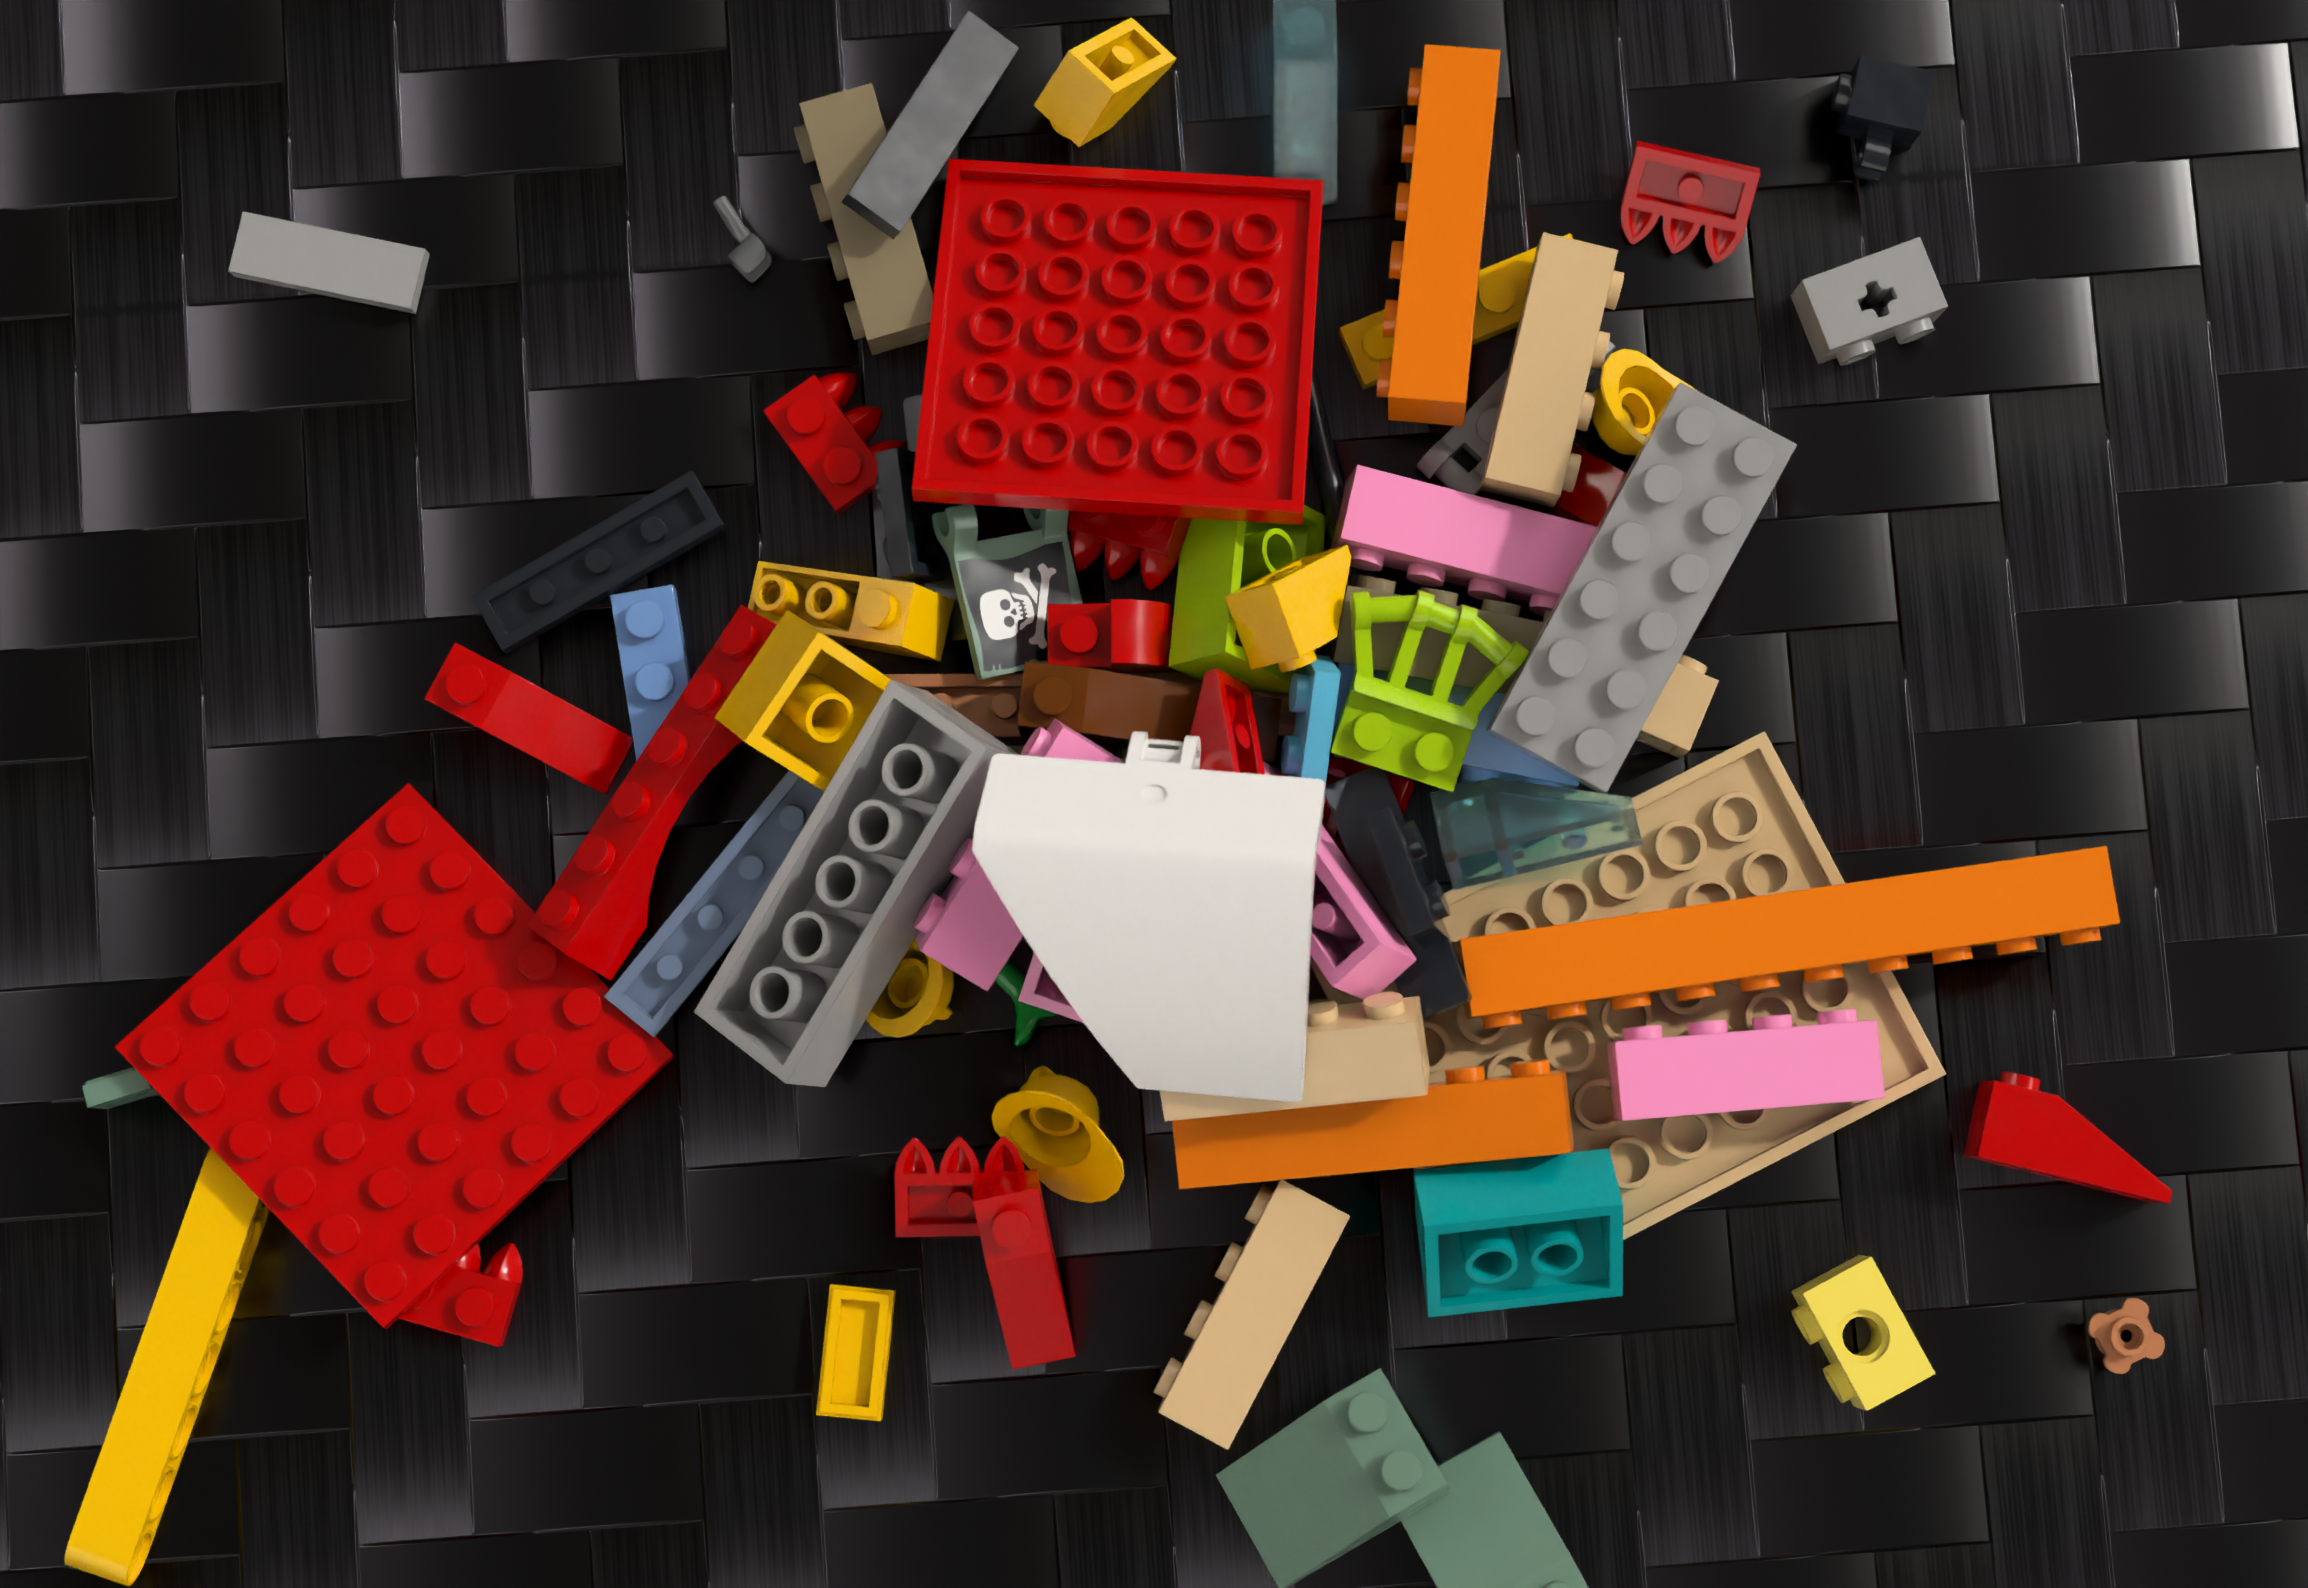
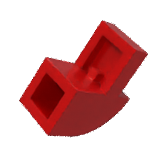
(1111, 636)

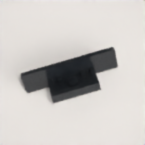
(909, 530)
(1388, 862)

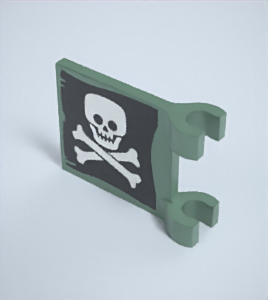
(1007, 585)

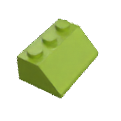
(1216, 562)

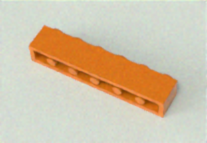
(1442, 235)
(1453, 1124)

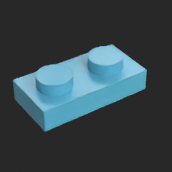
(1314, 700)

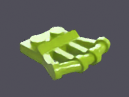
(1404, 728)

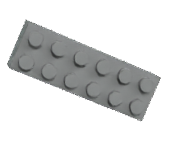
(1641, 588)
(853, 887)

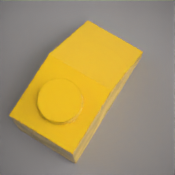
(1102, 81)
(1291, 610)

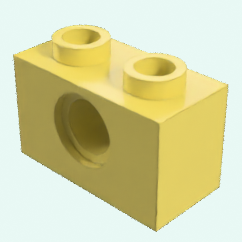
(1893, 1355)

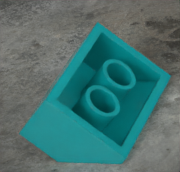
(1519, 1232)

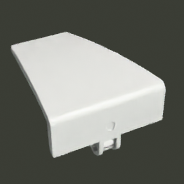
(1165, 907)

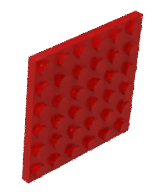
(1121, 342)
(394, 1055)

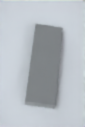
(329, 262)

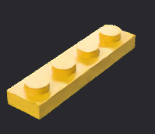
(1497, 310)

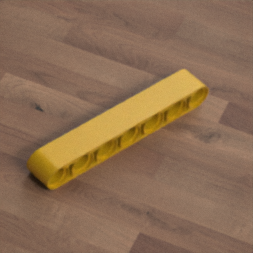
(168, 1376)

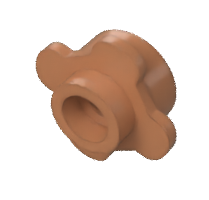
(2107, 1330)

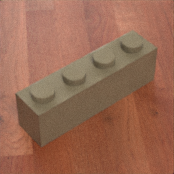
(885, 274)
(1385, 636)

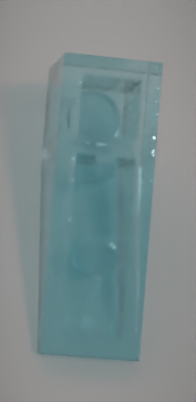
(1305, 92)
(1520, 827)

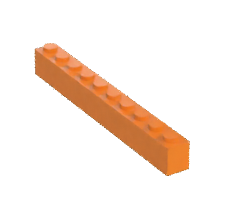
(1788, 933)

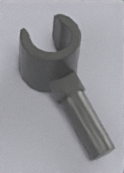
(750, 255)

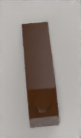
(1113, 705)

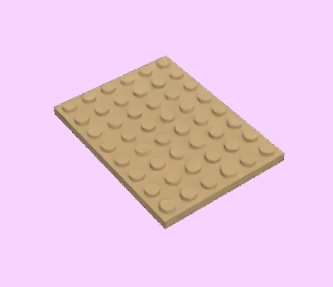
(1706, 838)

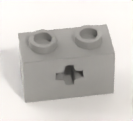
(1895, 278)

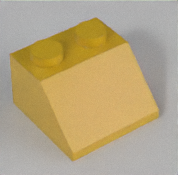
(803, 700)

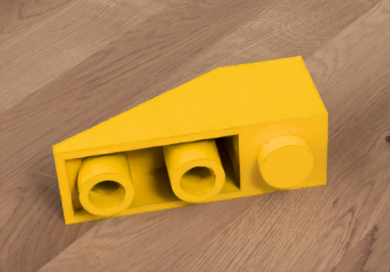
(856, 608)

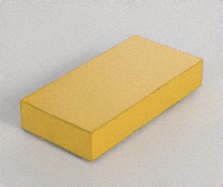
(855, 1352)

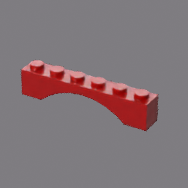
(605, 889)

